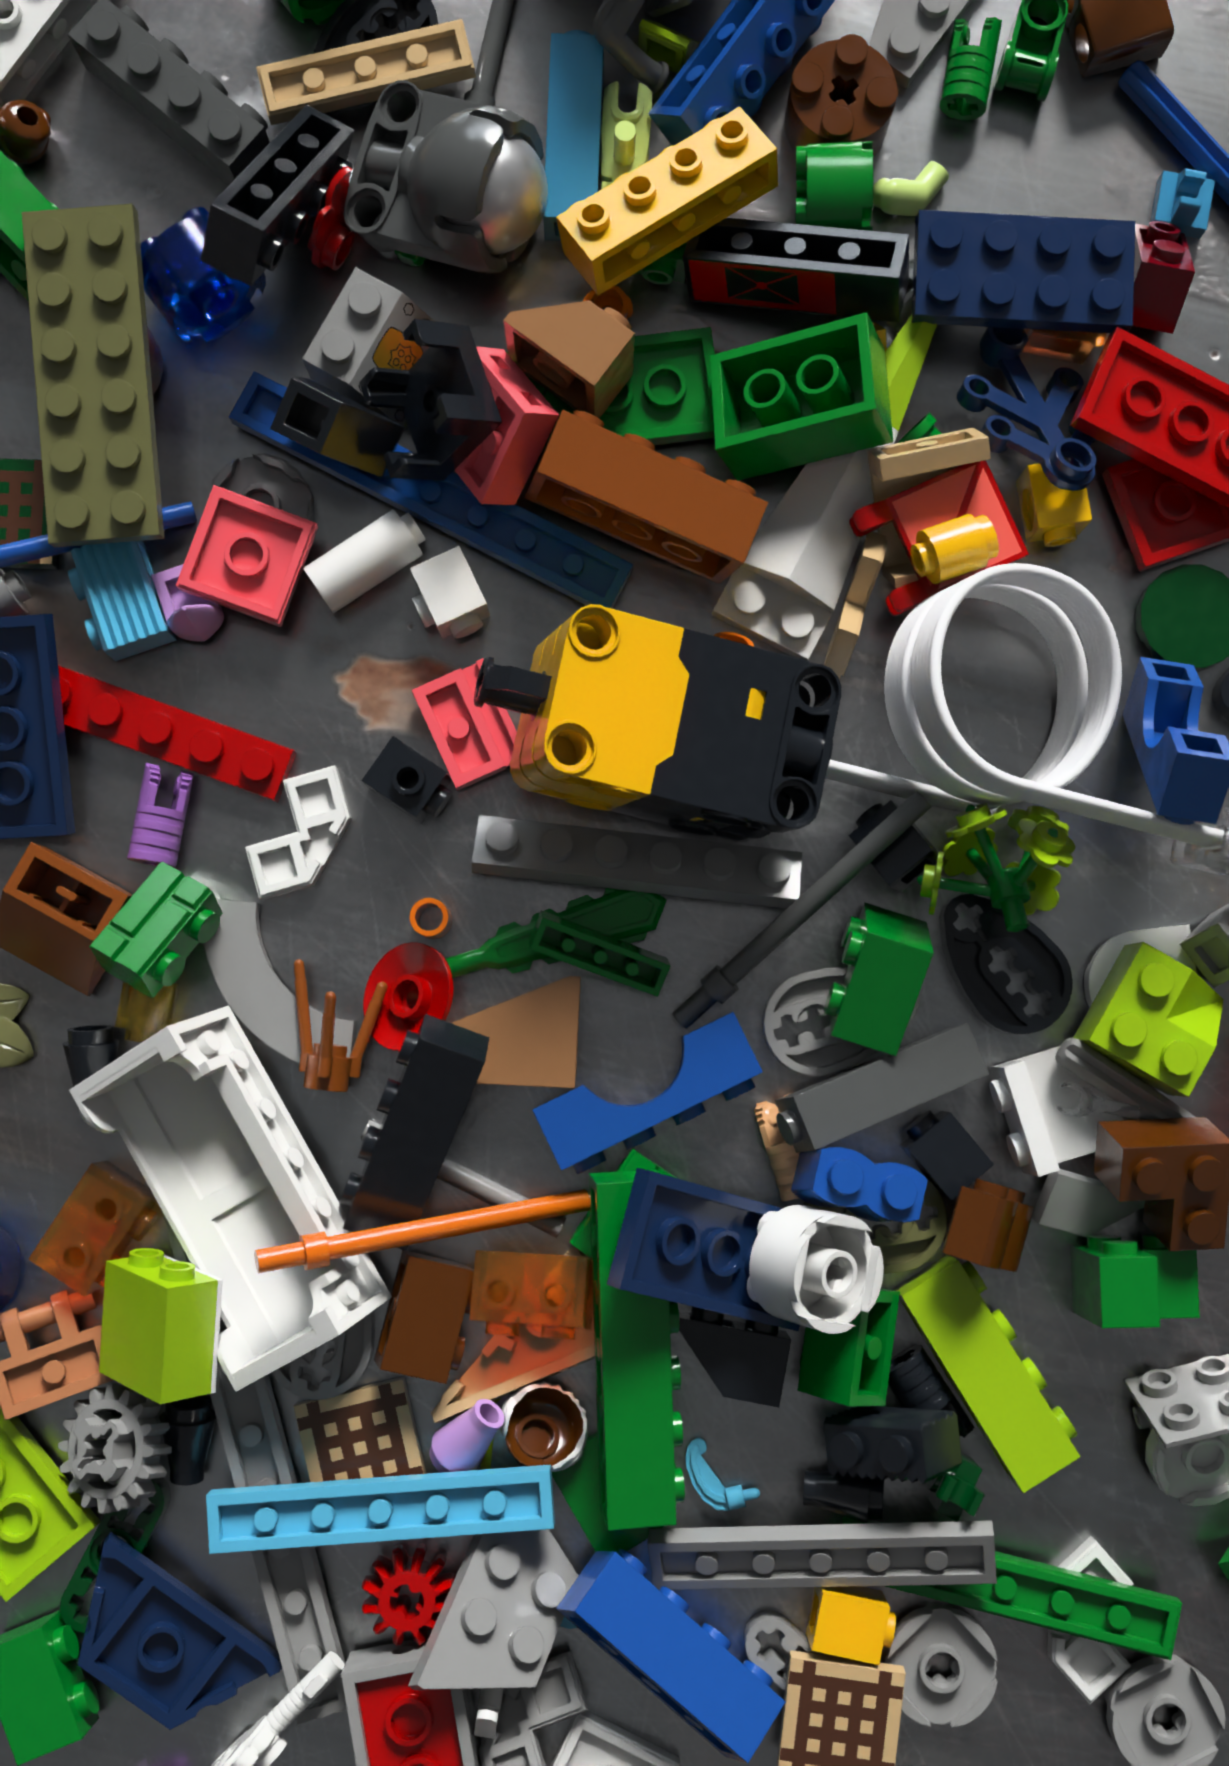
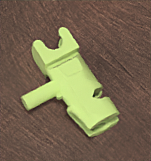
(624, 134)

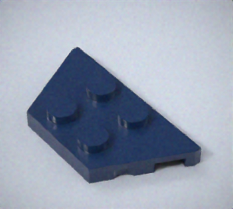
(165, 1641)

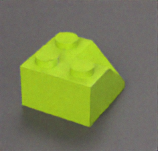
(1154, 1019)

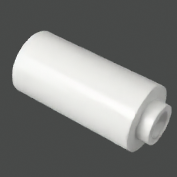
(365, 559)

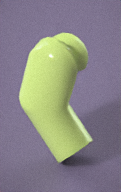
(909, 196)

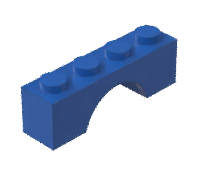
(1180, 764)
(712, 1063)

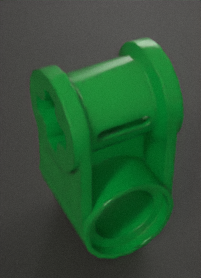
(1032, 49)

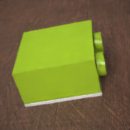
(160, 1326)

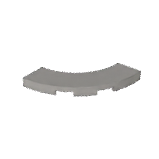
(254, 989)

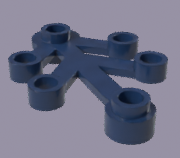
(1065, 461)

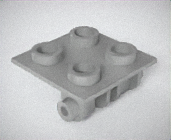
(1183, 1401)

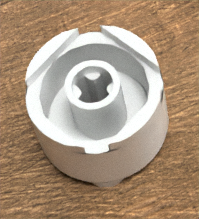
(814, 1268)

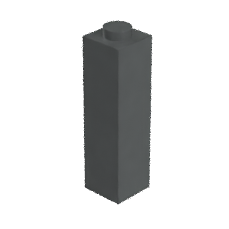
(880, 1089)

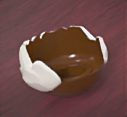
(544, 1426)

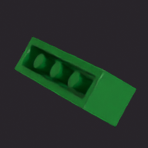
(599, 953)

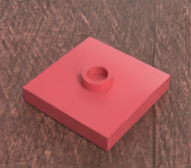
(247, 556)

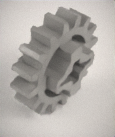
(114, 1448)

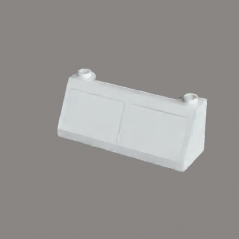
(233, 1183)

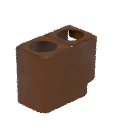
(1117, 32)

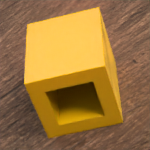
(850, 1623)

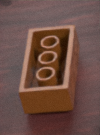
(646, 497)

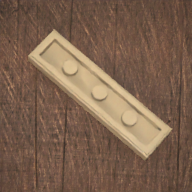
(364, 69)

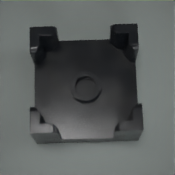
(442, 400)

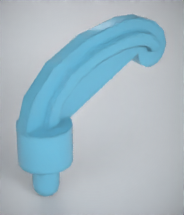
(709, 1485)

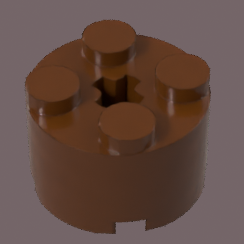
(841, 95)

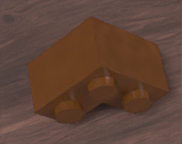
(1176, 1170)

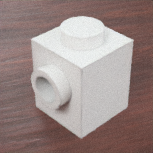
(449, 595)

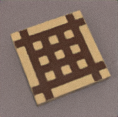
(361, 1433)
(840, 1712)

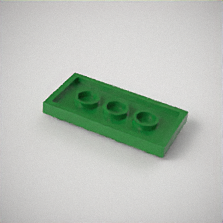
(667, 393)

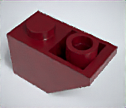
(1160, 275)

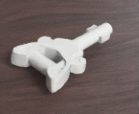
(263, 1740)

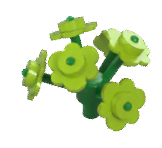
(1018, 887)

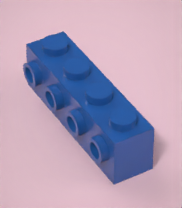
(736, 63)
(672, 1654)

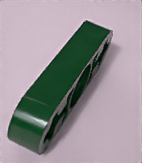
(83, 1579)

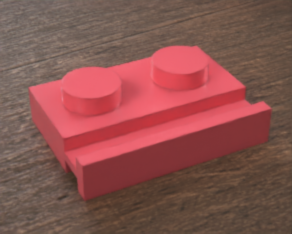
(469, 738)

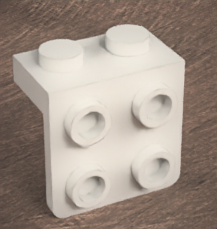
(1041, 1134)

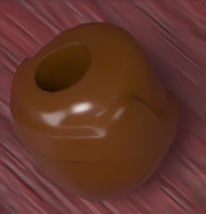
(24, 131)

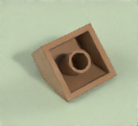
(573, 352)

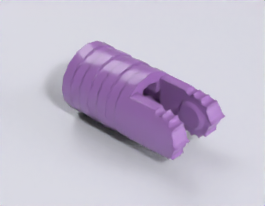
(158, 829)

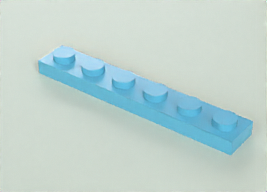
(380, 1509)

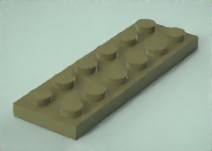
(92, 375)

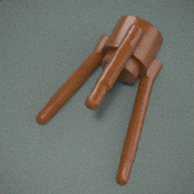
(326, 1063)

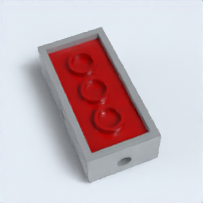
(402, 1724)

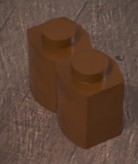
(989, 1226)

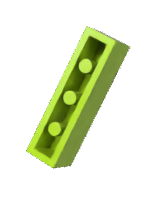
(987, 1372)

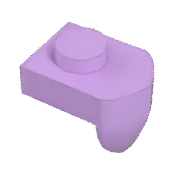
(186, 614)

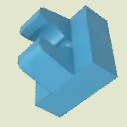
(1184, 201)

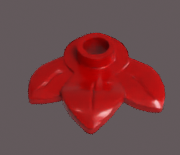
(331, 235)

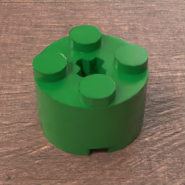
(835, 185)

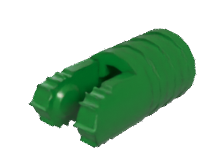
(969, 70)

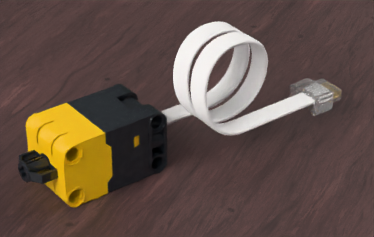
(726, 735)

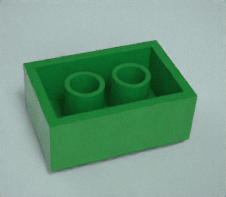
(801, 397)

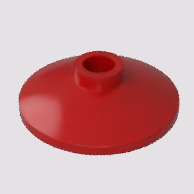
(417, 985)

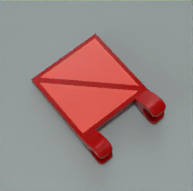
(940, 499)

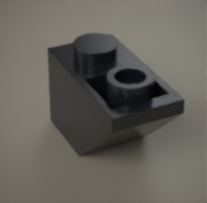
(336, 426)
(741, 1358)

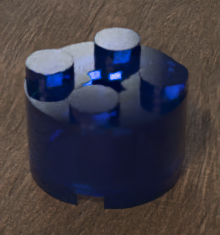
(188, 291)

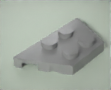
(498, 1614)

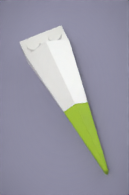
(807, 542)

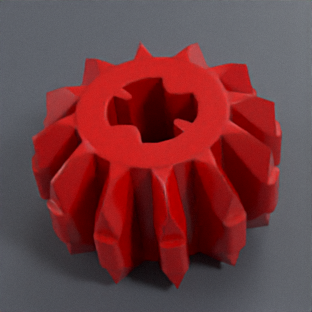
(399, 1610)

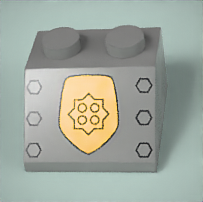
(364, 334)

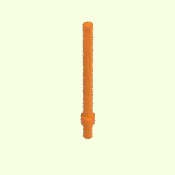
(317, 1249)

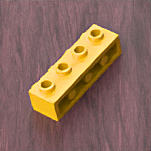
(668, 200)

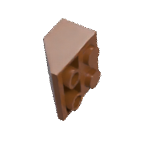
(55, 913)

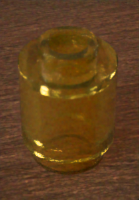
(145, 1016)

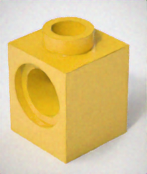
(1049, 511)

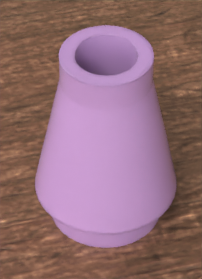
(466, 1439)

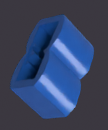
(865, 1188)

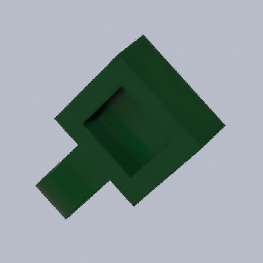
(957, 1490)

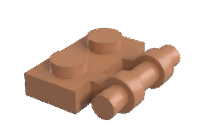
(52, 1370)

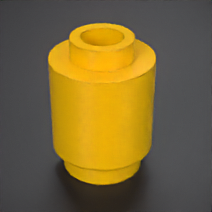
(954, 548)

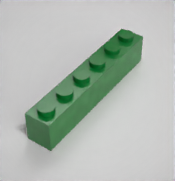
(632, 1379)

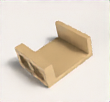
(909, 464)

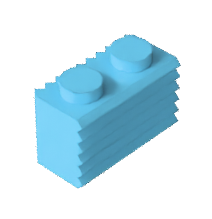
(120, 598)

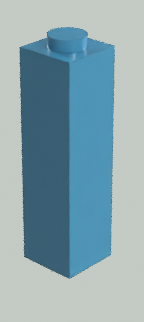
(572, 123)

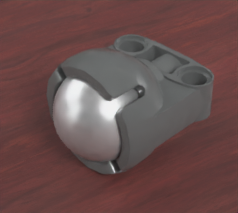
(449, 181)

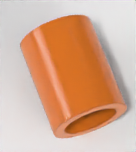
(416, 912)

